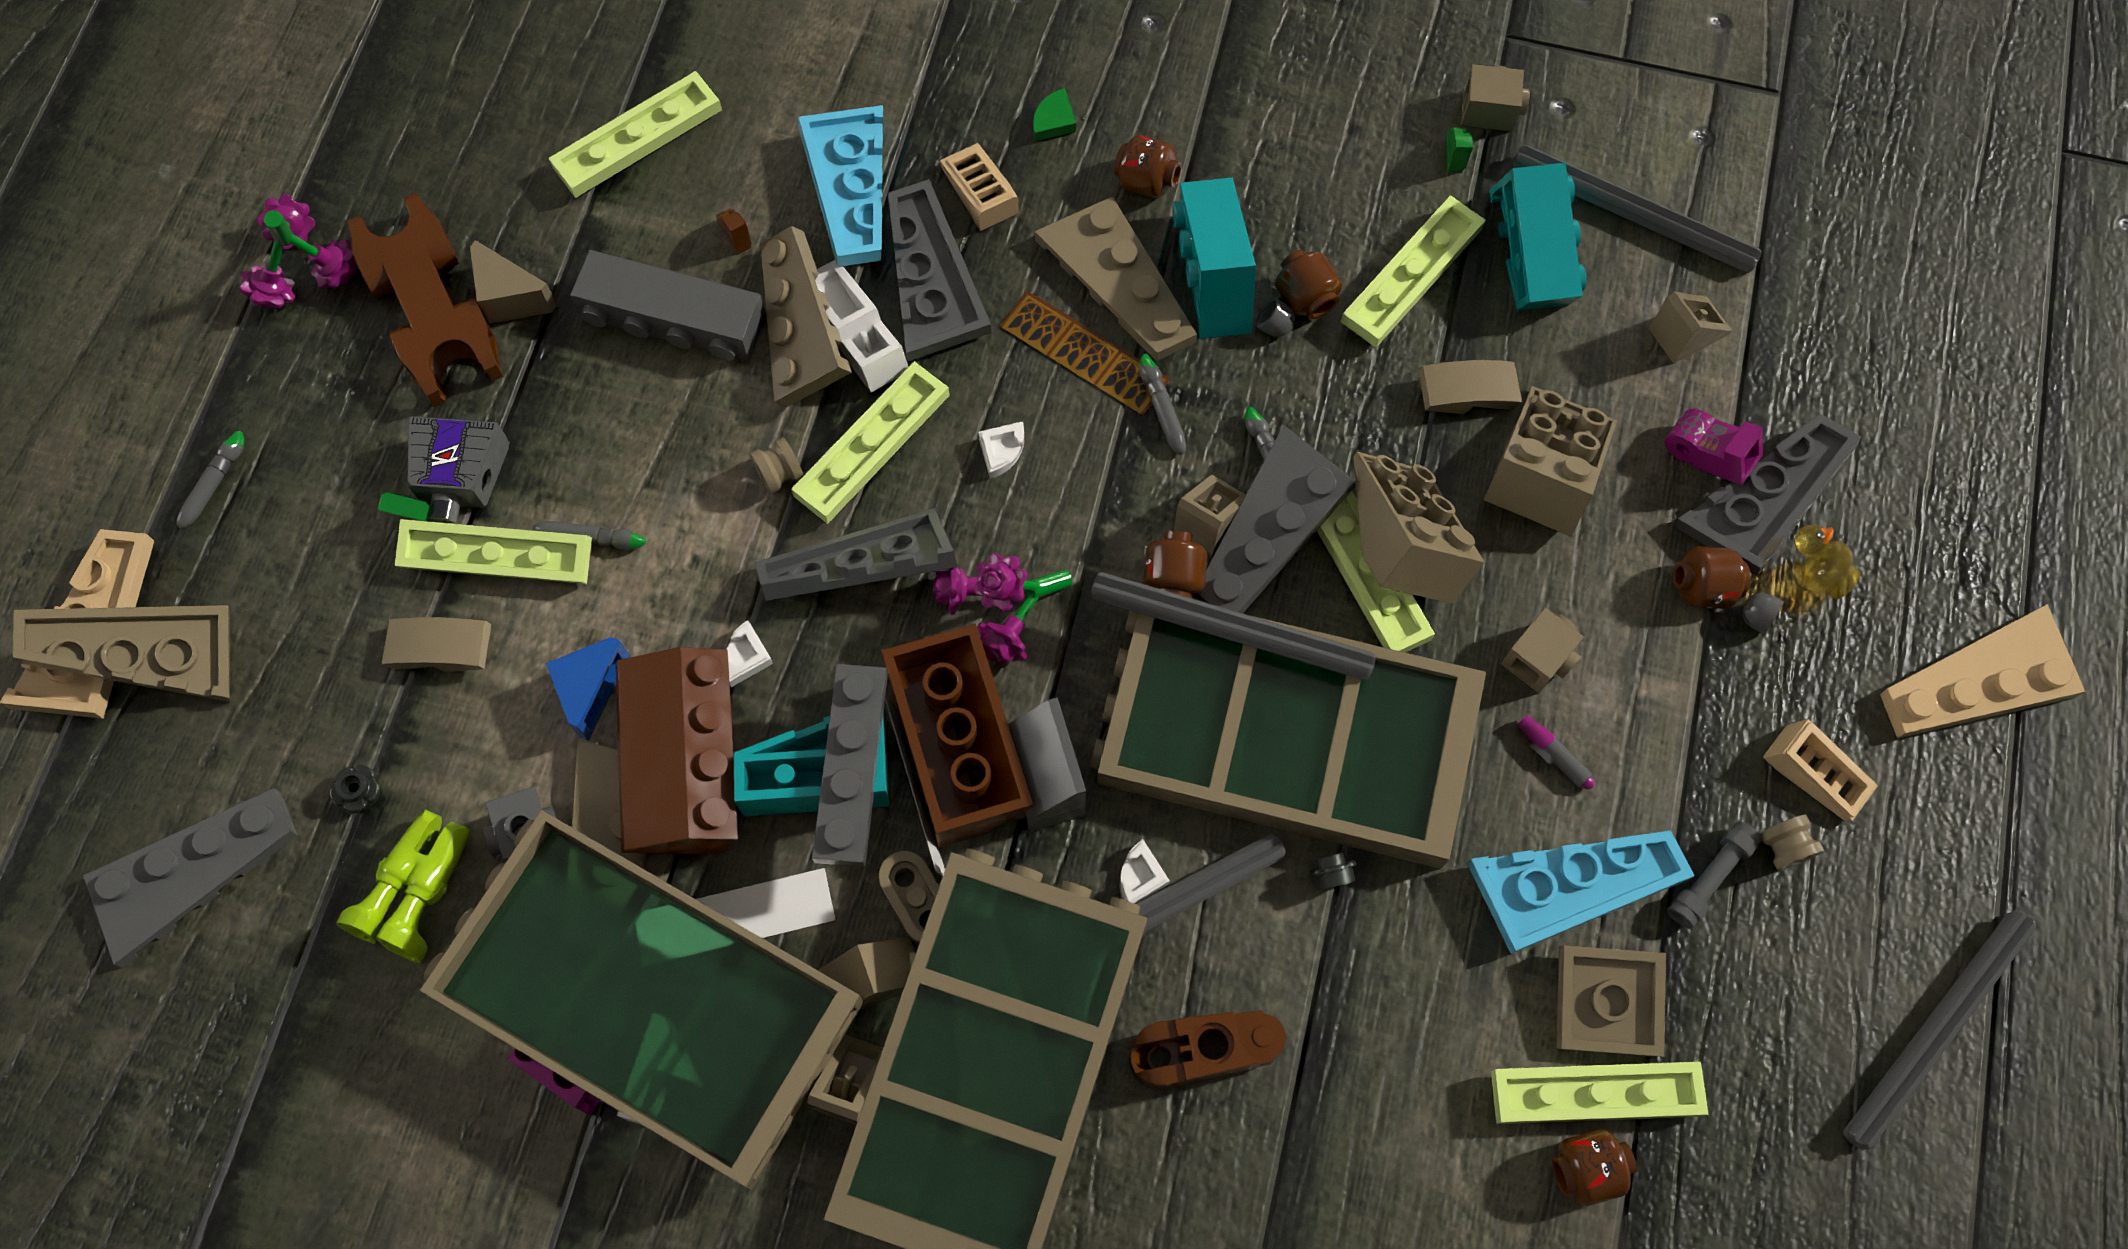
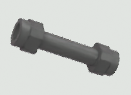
(1691, 904)

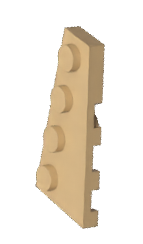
(105, 578)
(1994, 676)

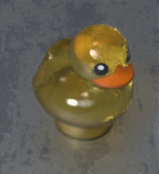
(1827, 564)

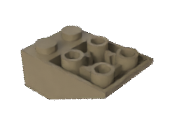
(1551, 461)
(1411, 530)

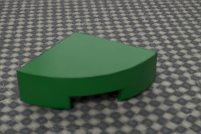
(1054, 116)
(1459, 149)
(403, 506)

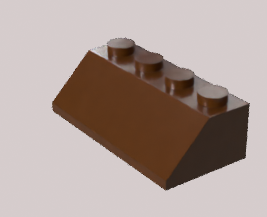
(957, 734)
(675, 752)

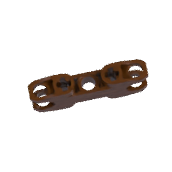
(437, 328)

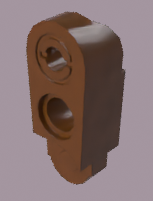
(1248, 1039)

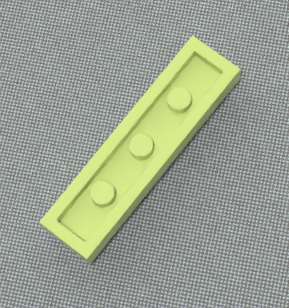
(635, 134)
(1412, 271)
(870, 442)
(493, 551)
(1391, 613)
(1599, 1092)

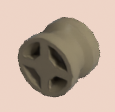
(776, 465)
(1791, 842)

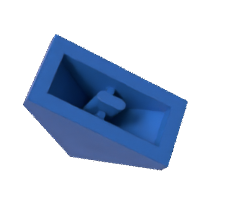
(586, 682)

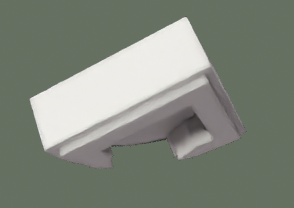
(1002, 447)
(746, 654)
(1141, 874)

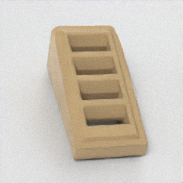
(993, 210)
(1795, 767)

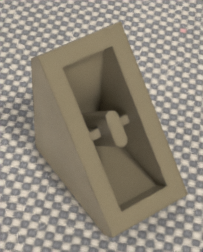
(506, 289)
(1687, 325)
(1208, 512)
(874, 969)
(846, 1080)

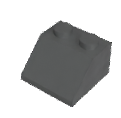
(1048, 767)

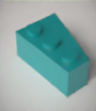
(1540, 236)
(1217, 257)
(788, 771)

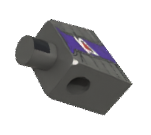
(454, 464)

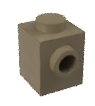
(1494, 97)
(1544, 650)

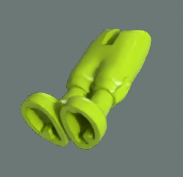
(426, 882)

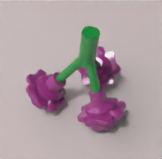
(289, 226)
(1000, 585)

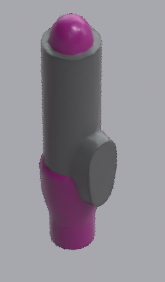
(1553, 752)

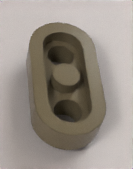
(913, 901)

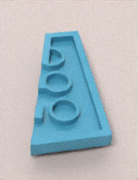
(847, 176)
(1569, 886)

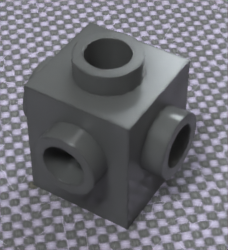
(509, 814)

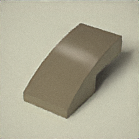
(1469, 383)
(436, 643)

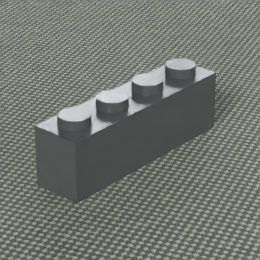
(668, 306)

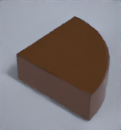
(735, 230)

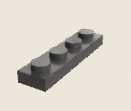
(850, 766)

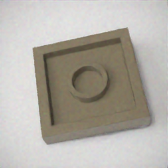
(1611, 1000)

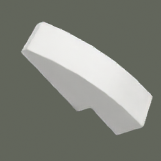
(863, 336)

